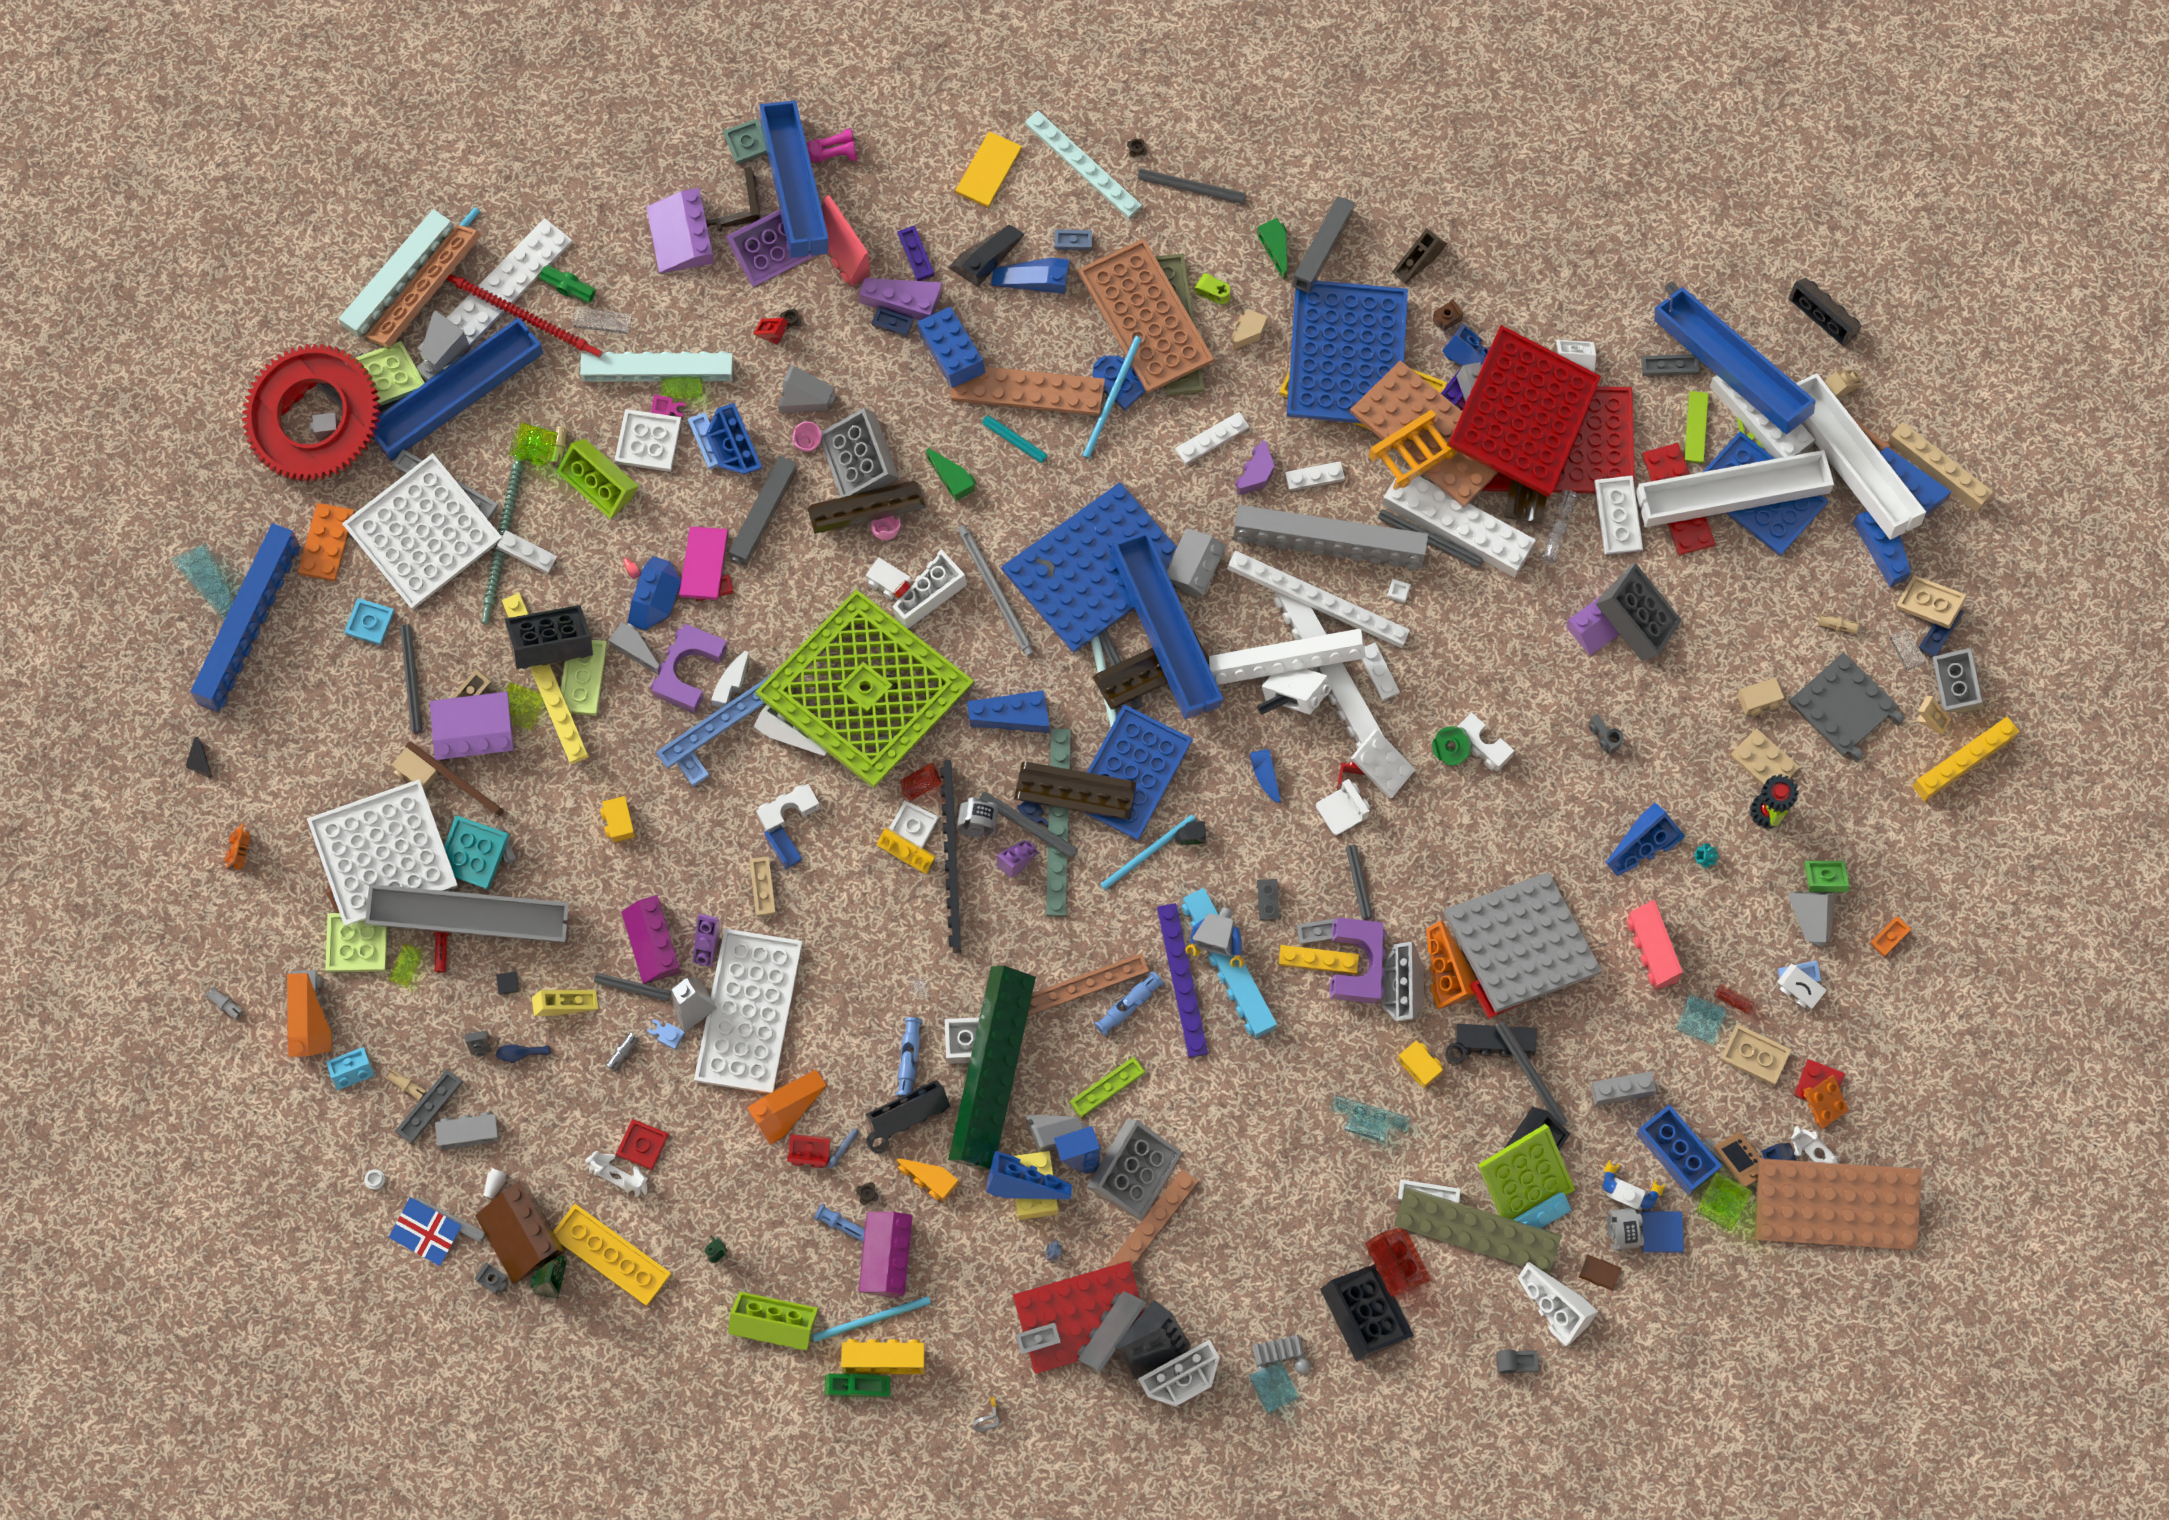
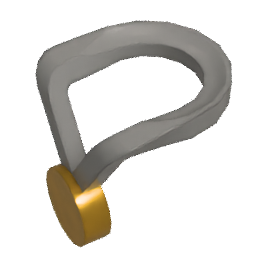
(990, 1426)

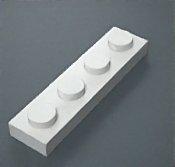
(1212, 438)

